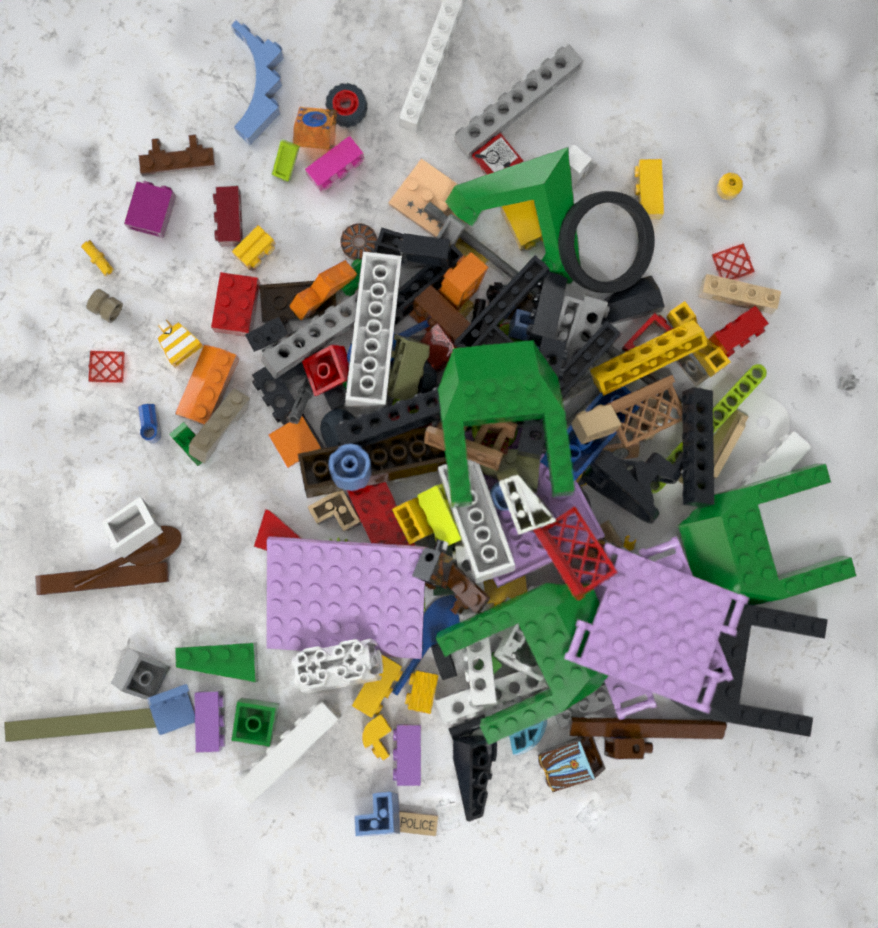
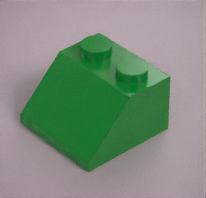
(255, 721)

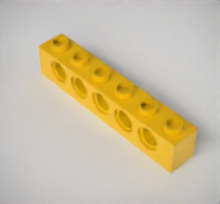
(648, 357)

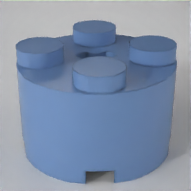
(352, 478)

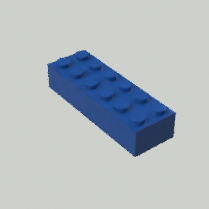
(585, 453)

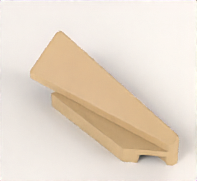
(726, 439)

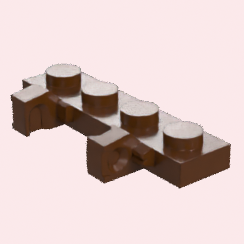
(160, 161)
(466, 590)

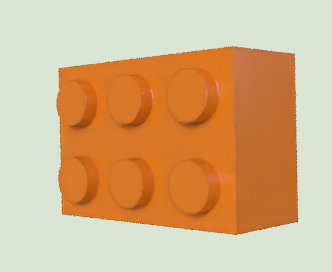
(463, 280)

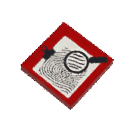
(496, 155)

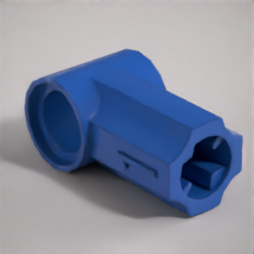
(149, 421)

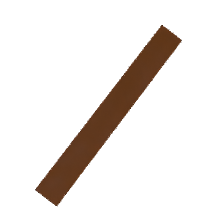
(647, 728)

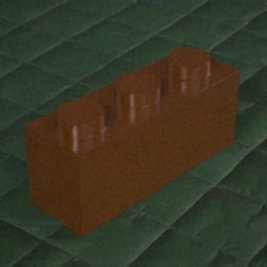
(438, 310)

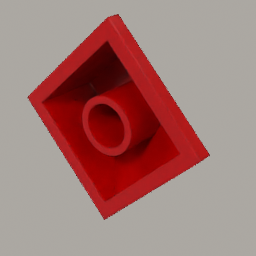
(327, 368)

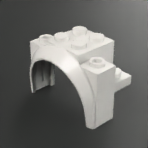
(515, 650)

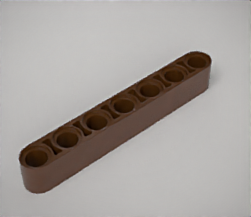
(117, 577)

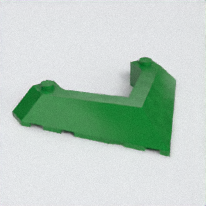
(542, 179)

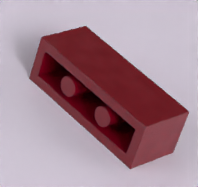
(228, 216)

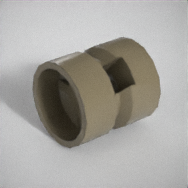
(106, 306)

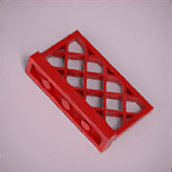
(560, 561)

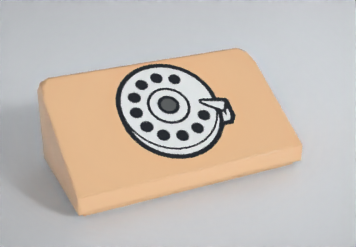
(624, 453)

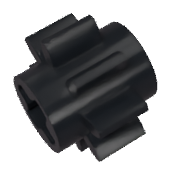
(494, 290)

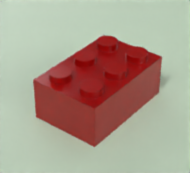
(235, 304)

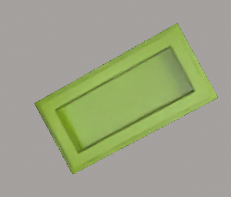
(285, 160)

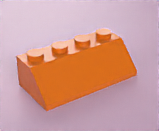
(207, 384)

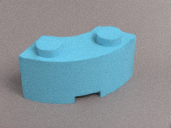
(527, 738)

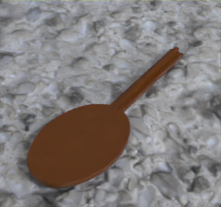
(148, 554)

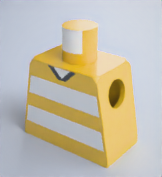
(177, 342)

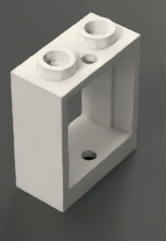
(137, 538)

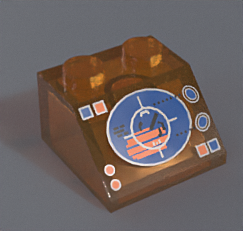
(315, 128)

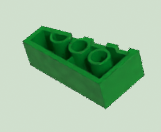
(224, 660)

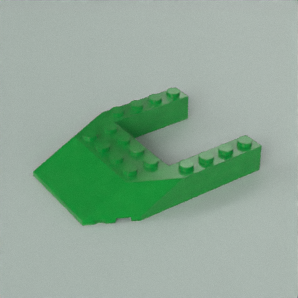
(498, 387)
(731, 548)
(549, 625)

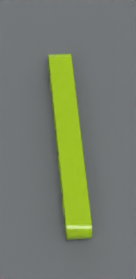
(725, 409)

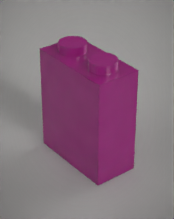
(150, 209)

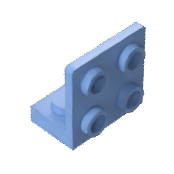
(171, 709)

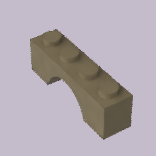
(209, 436)

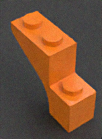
(323, 287)

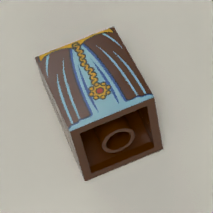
(571, 763)

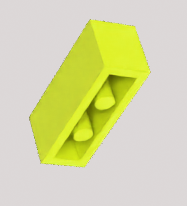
(439, 514)

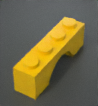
(710, 356)

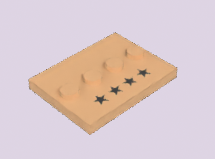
(424, 186)

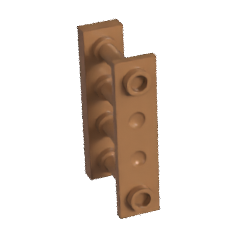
(475, 451)

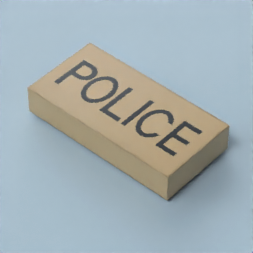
(418, 823)

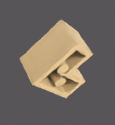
(336, 506)

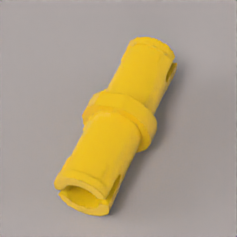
(97, 258)

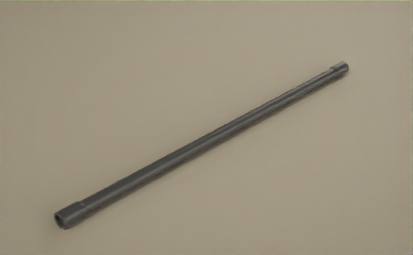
(439, 215)

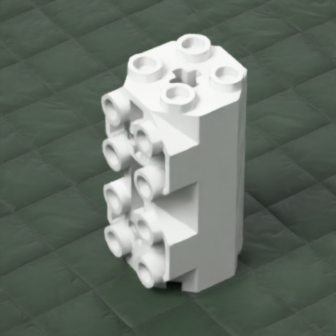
(337, 666)

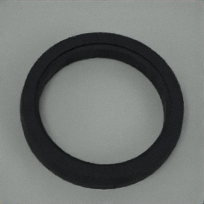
(645, 244)

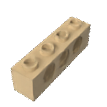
(739, 293)

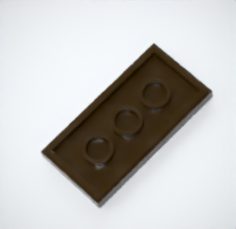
(278, 297)

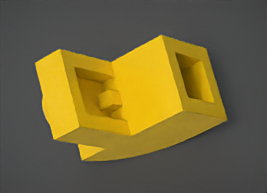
(373, 732)

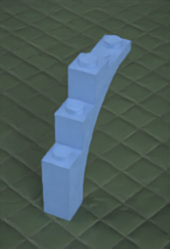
(263, 107)

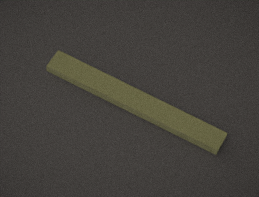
(78, 724)

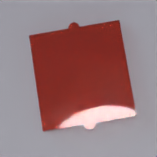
(440, 346)

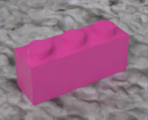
(335, 164)

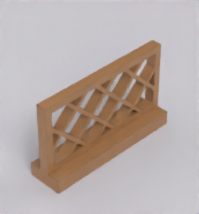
(643, 394)

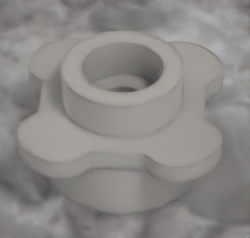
(848, 382)

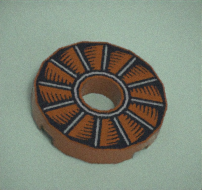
(358, 231)

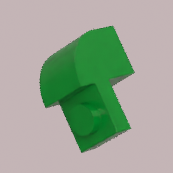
(183, 436)

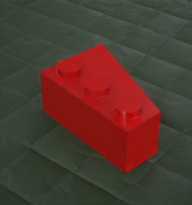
(739, 331)

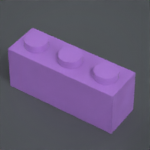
(209, 721)
(407, 754)

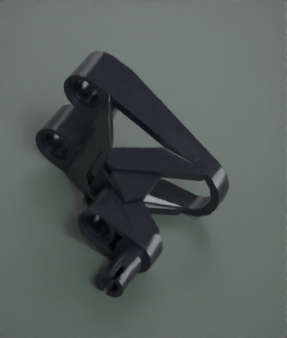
(632, 487)

